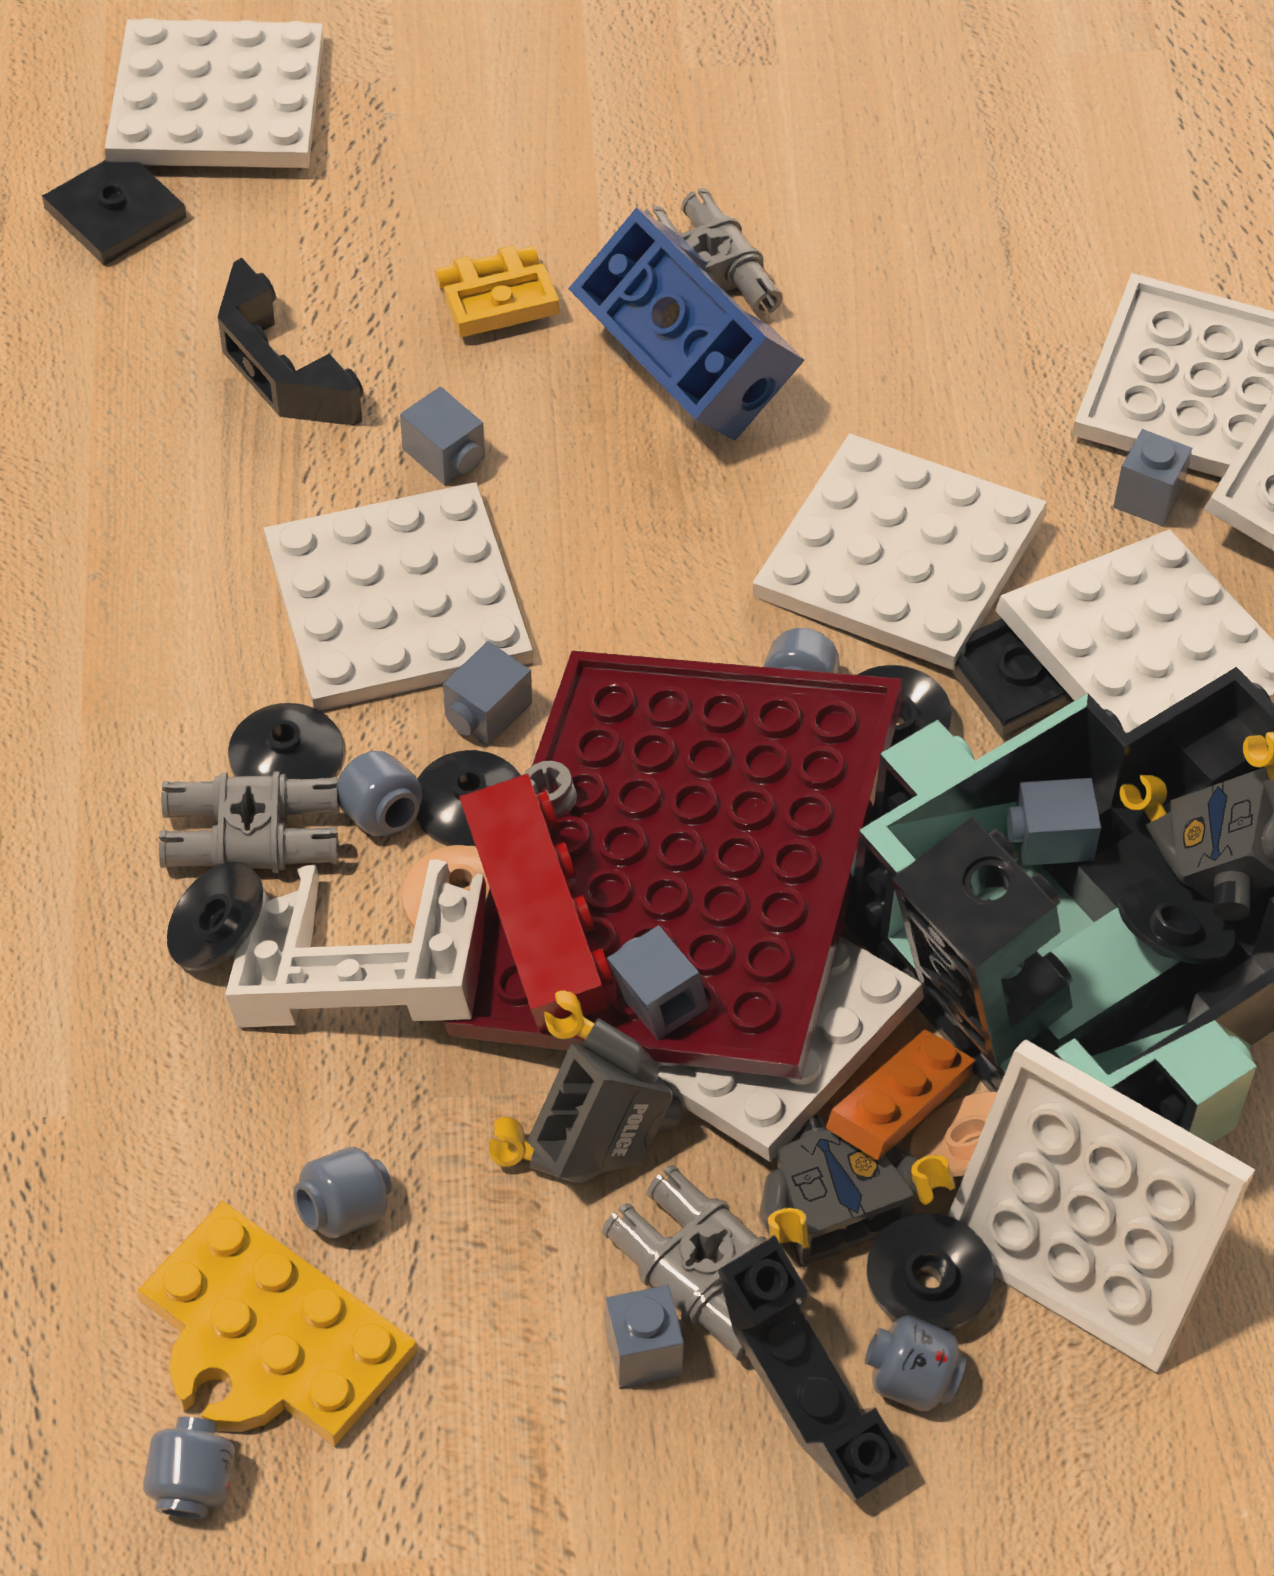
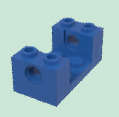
(715, 355)

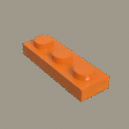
(900, 1094)

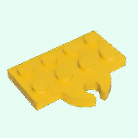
(270, 1331)

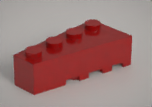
(533, 898)

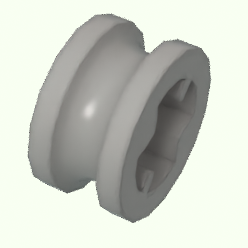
(554, 774)

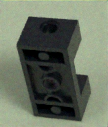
(971, 943)

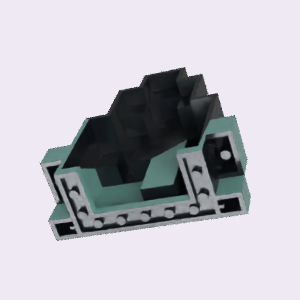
(1138, 1020)

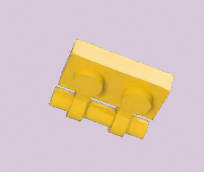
(497, 290)

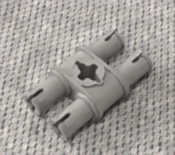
(726, 250)
(232, 803)
(707, 1234)

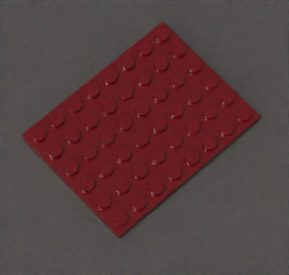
(726, 820)

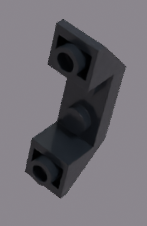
(312, 393)
(798, 1374)

